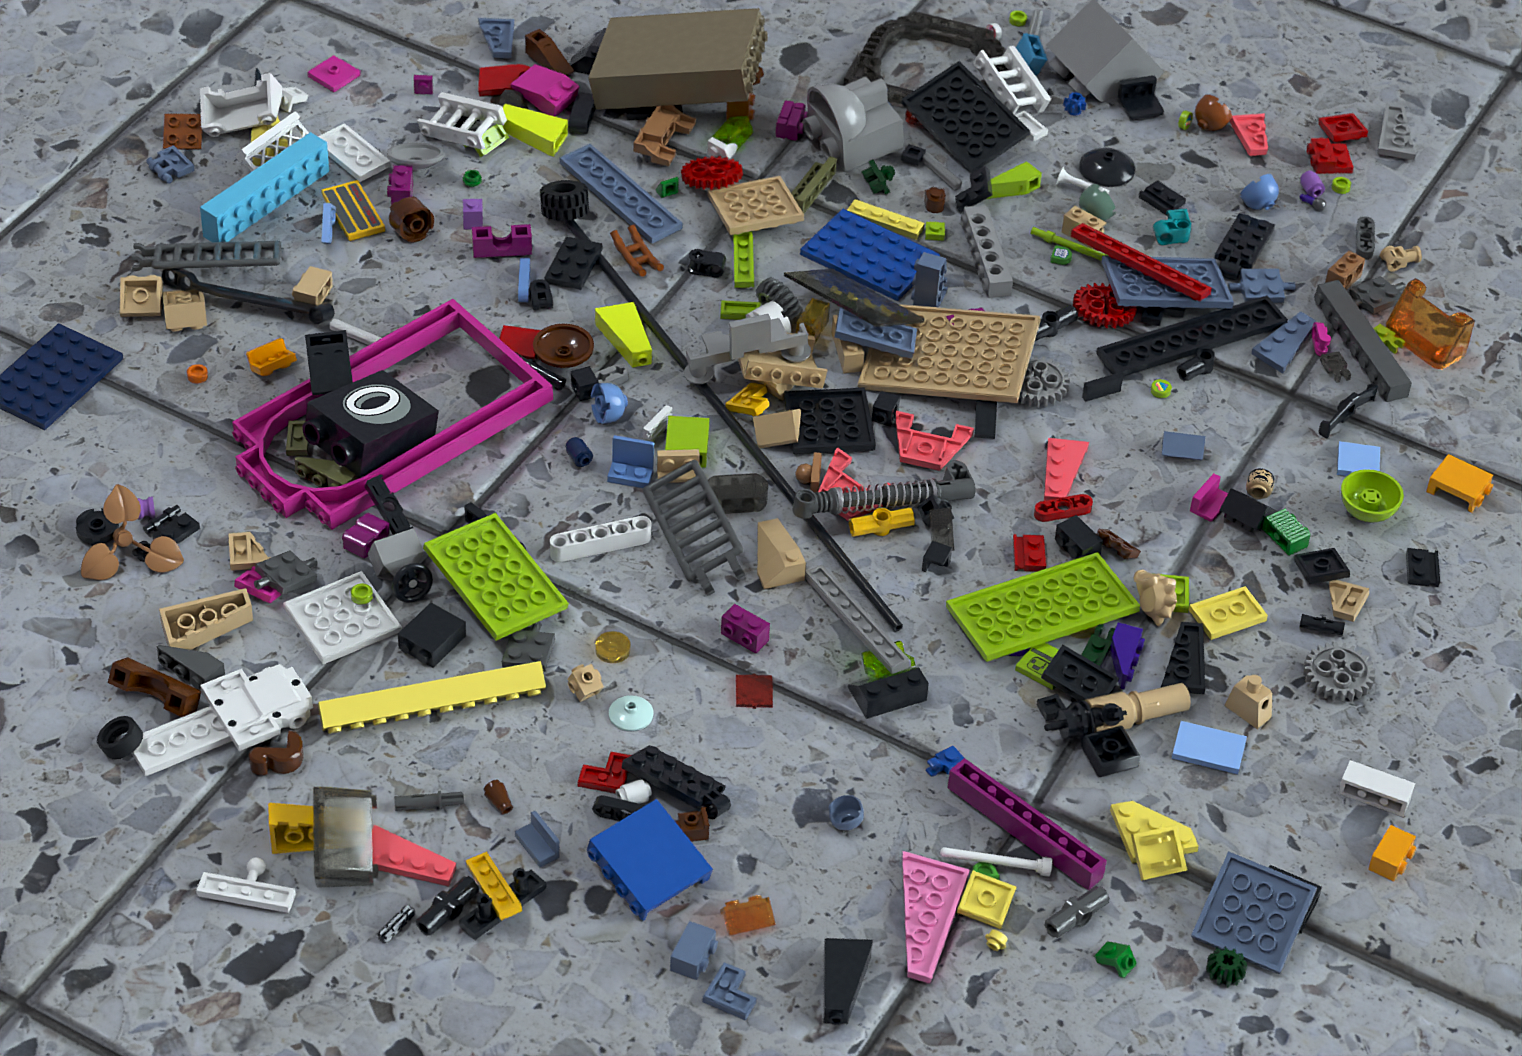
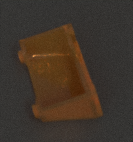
(1427, 329)

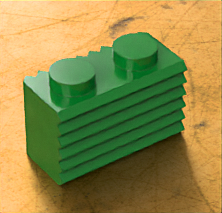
(1286, 531)

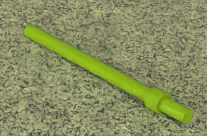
(1051, 237)

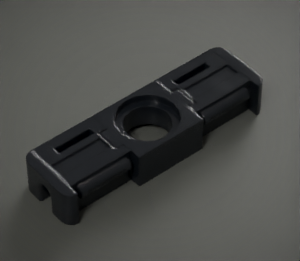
(381, 494)

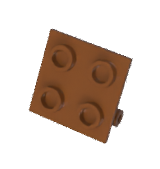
(182, 131)

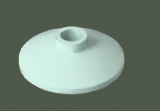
(631, 713)

